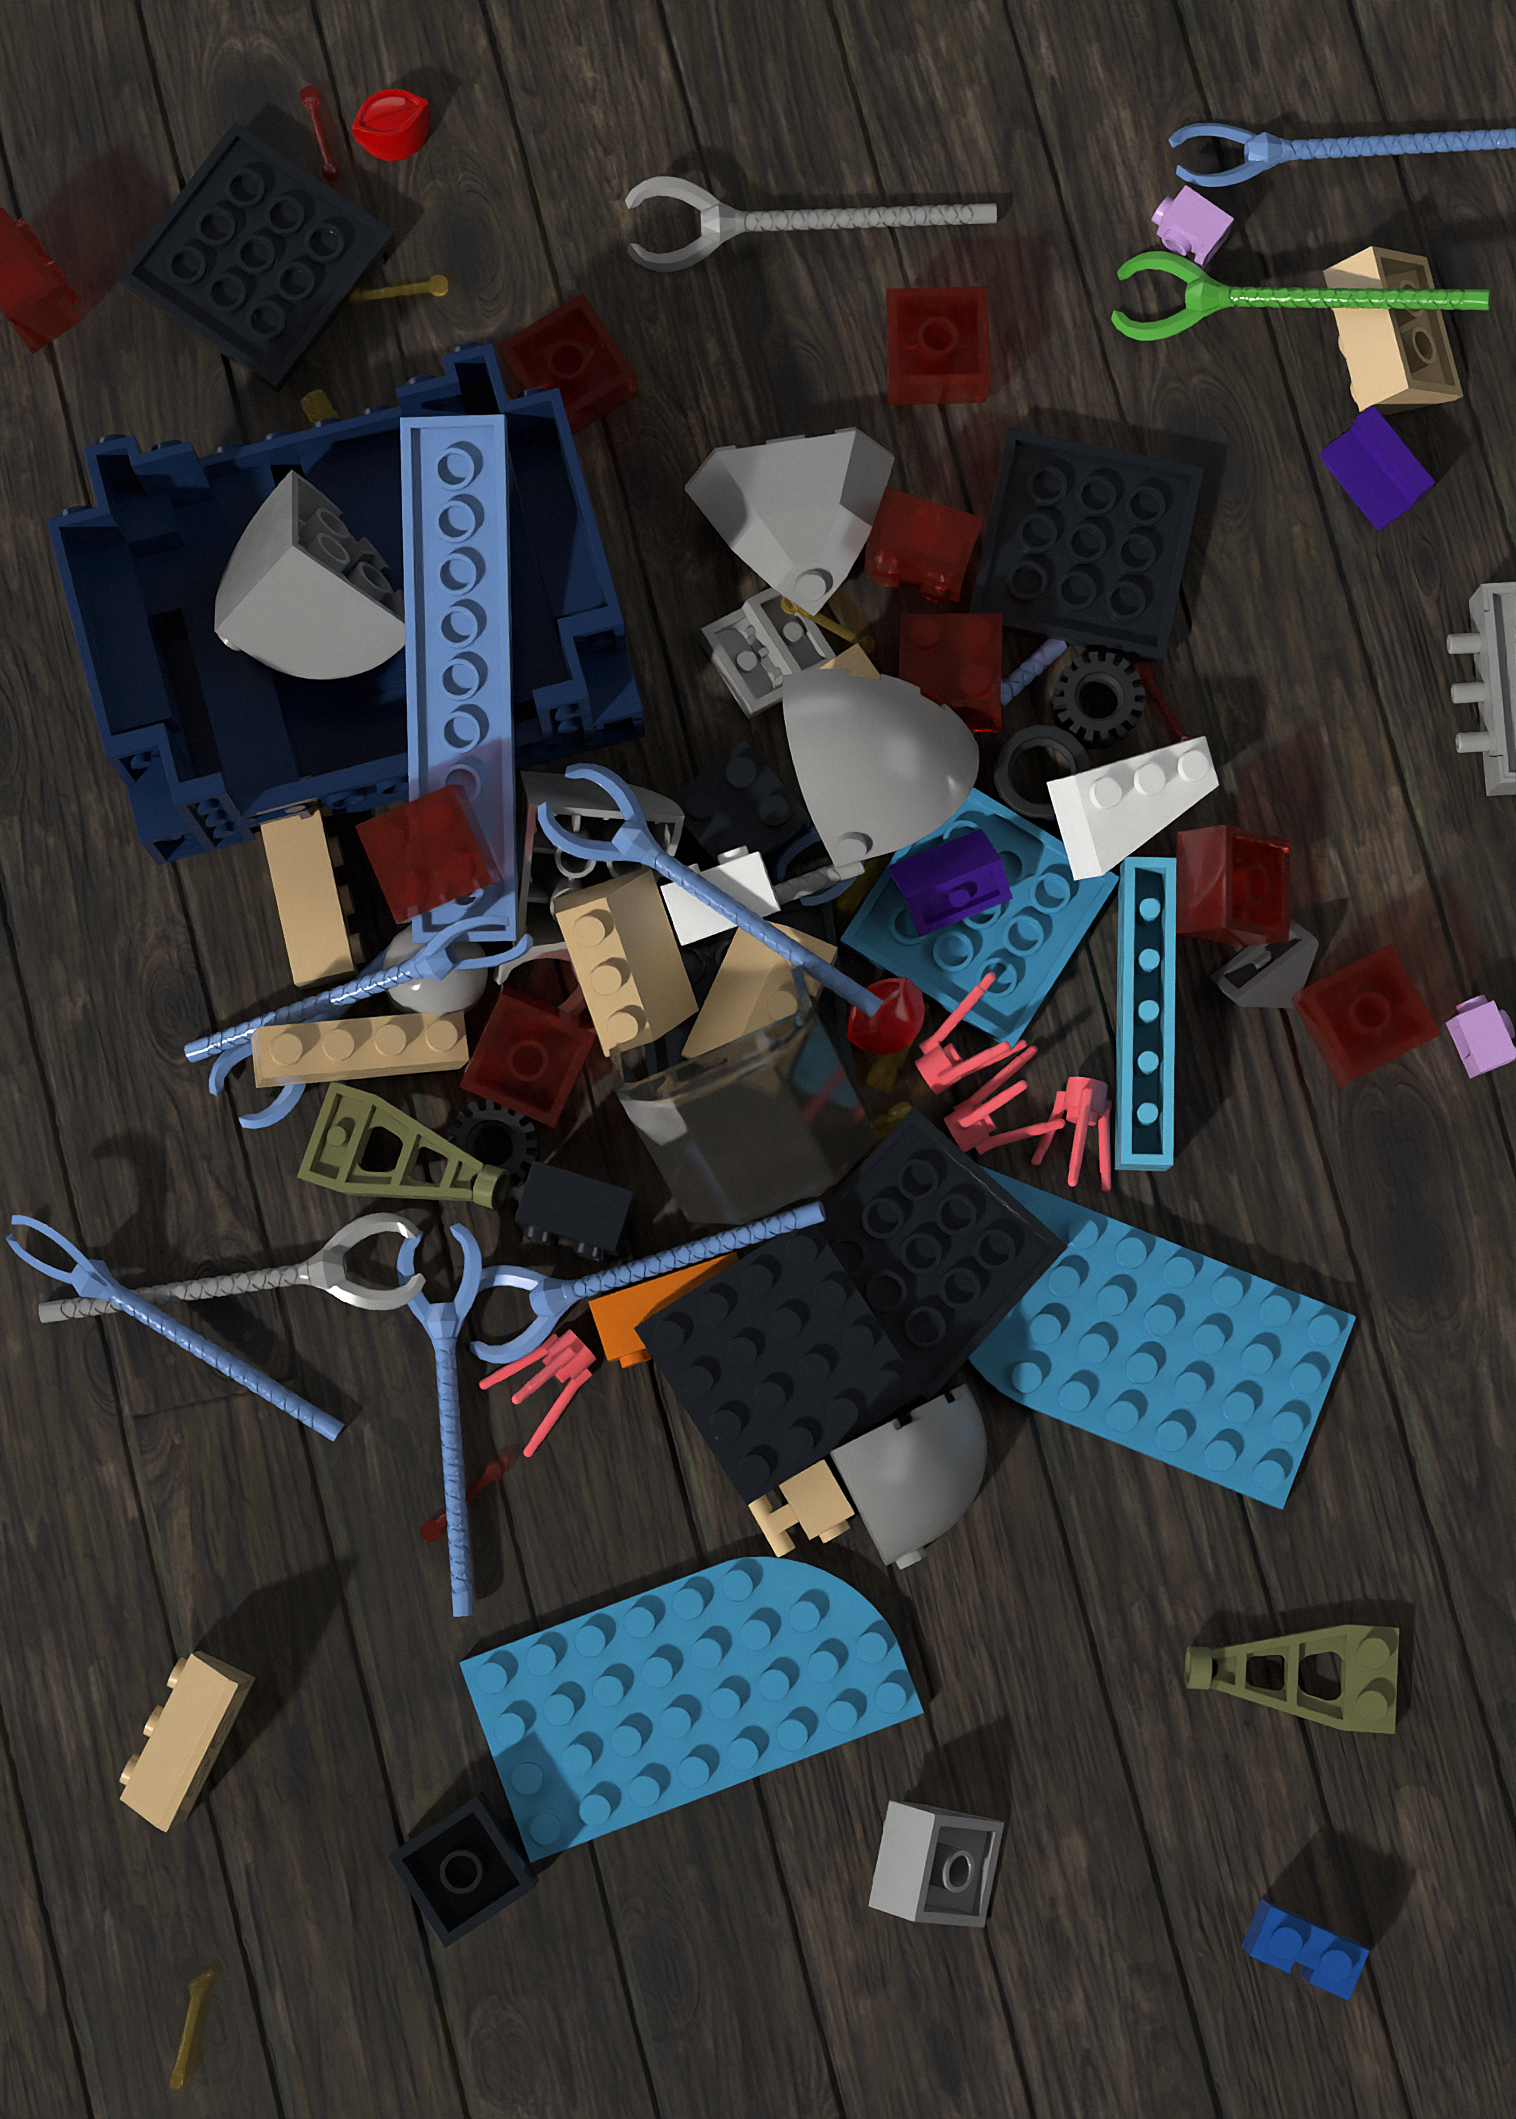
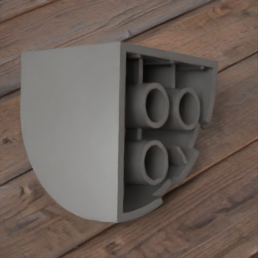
(307, 591)
(875, 760)
(586, 812)
(916, 1474)

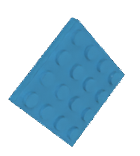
(1017, 940)

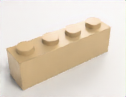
(311, 899)
(358, 1048)

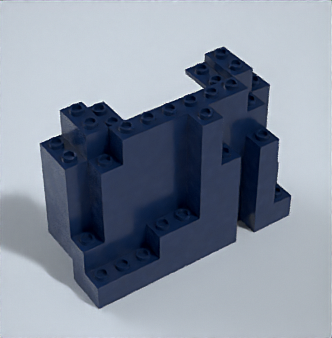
(222, 738)

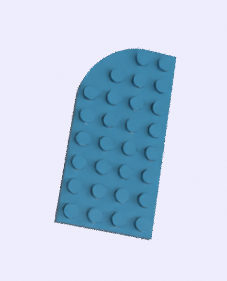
(1166, 1351)
(682, 1695)

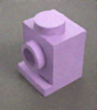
(1192, 226)
(1482, 1035)

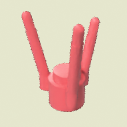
(945, 1066)
(1084, 1103)
(971, 1119)
(565, 1359)

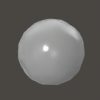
(454, 993)

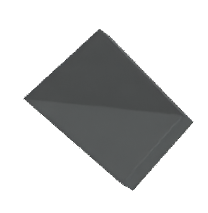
(1269, 972)

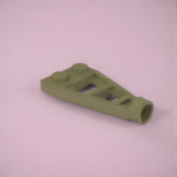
(343, 1135)
(1367, 1674)

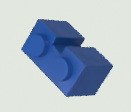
(1325, 1955)

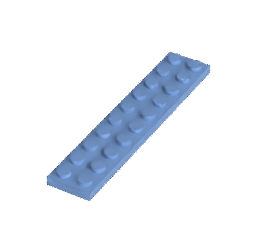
(461, 642)

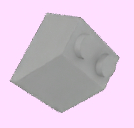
(936, 1865)

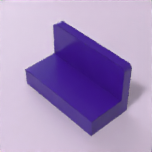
(1377, 469)
(951, 882)

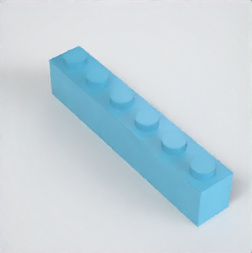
(1145, 1014)

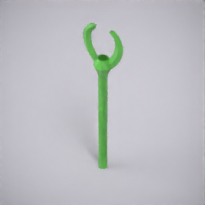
(1207, 296)

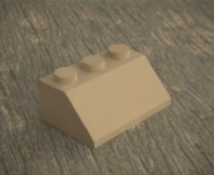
(1393, 355)
(626, 959)
(752, 990)
(184, 1739)

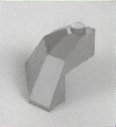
(796, 507)

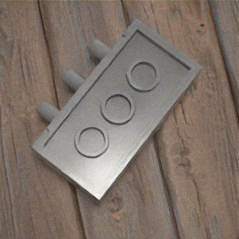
(1495, 686)

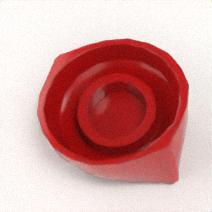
(392, 124)
(894, 1022)

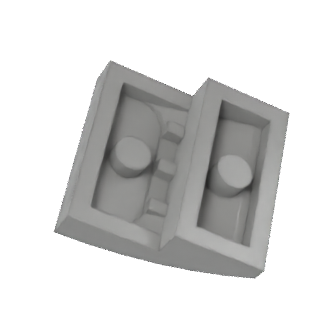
(759, 647)

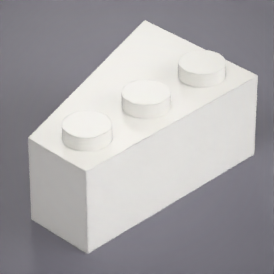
(1127, 802)

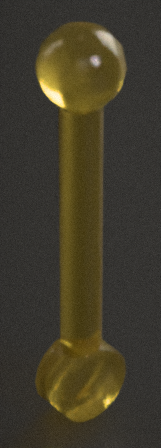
(437, 286)
(865, 642)
(197, 1988)

